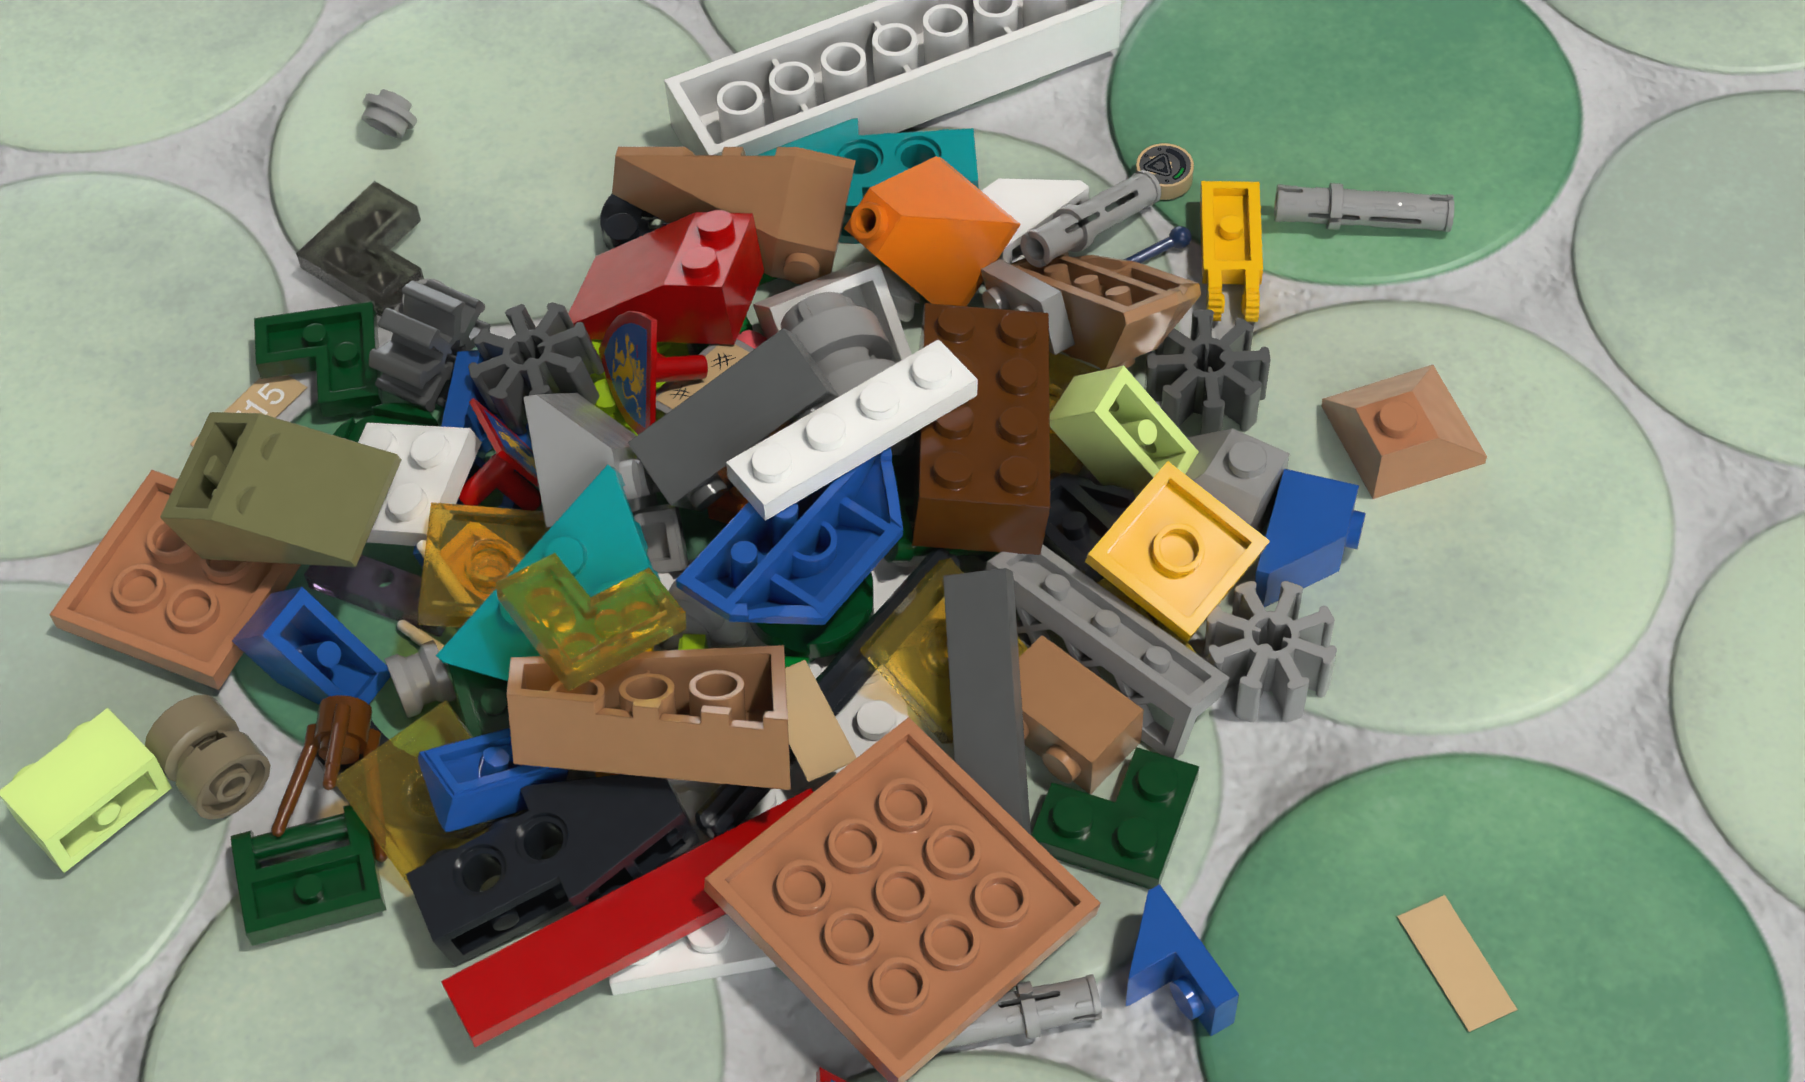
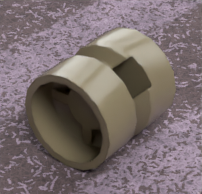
(208, 756)

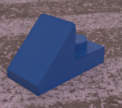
(1173, 952)

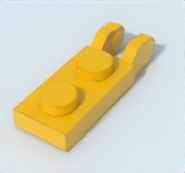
(1231, 243)

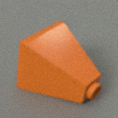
(933, 230)

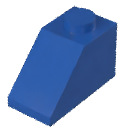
(1307, 532)
(310, 649)

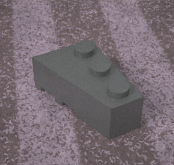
(728, 416)

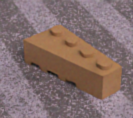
(659, 716)

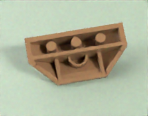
(1115, 305)

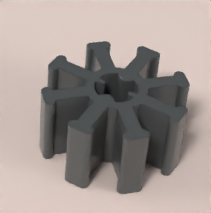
(425, 342)
(533, 362)
(1209, 374)

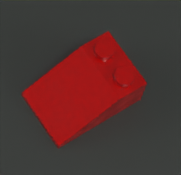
(686, 275)

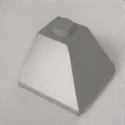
(1239, 473)

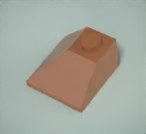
(1403, 431)

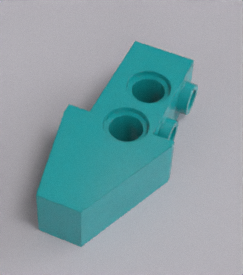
(888, 155)

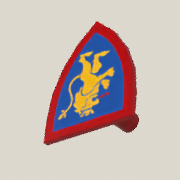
(635, 367)
(500, 469)

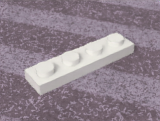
(851, 429)

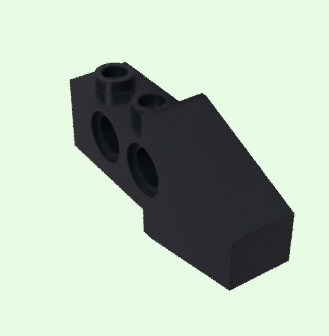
(608, 835)

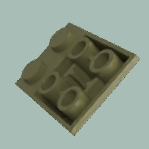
(278, 492)

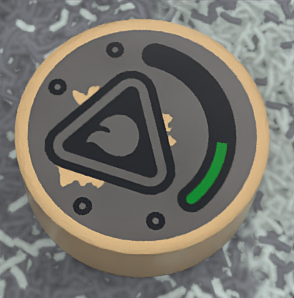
(1170, 166)

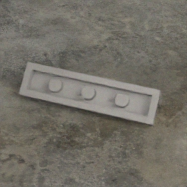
(1111, 634)

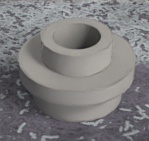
(388, 113)

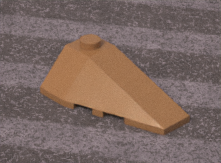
(793, 196)

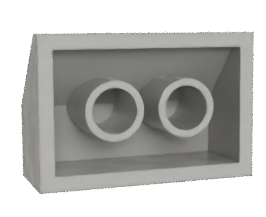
(573, 445)

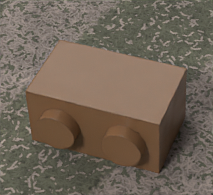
(1075, 717)

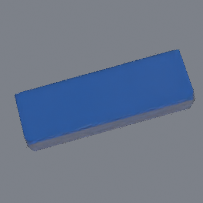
(478, 779)

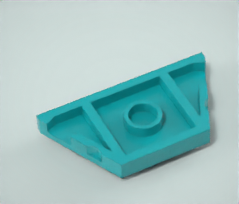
(596, 544)

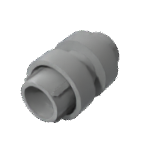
(843, 342)

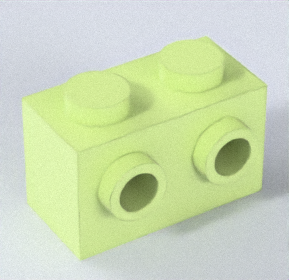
(1119, 429)
(85, 789)

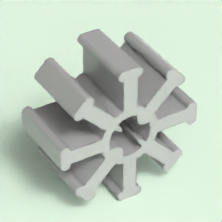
(1271, 650)

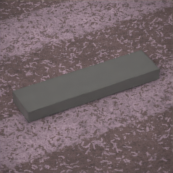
(987, 686)

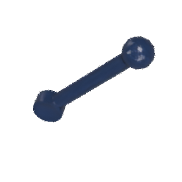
(1179, 238)

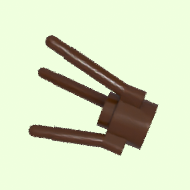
(340, 737)

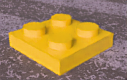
(1177, 551)

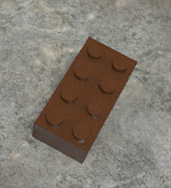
(987, 461)

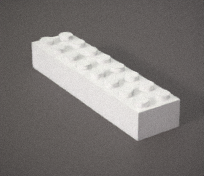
(885, 66)

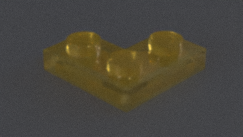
(585, 633)

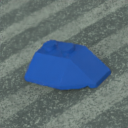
(804, 557)

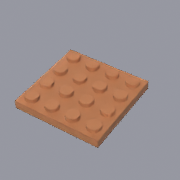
(901, 900)

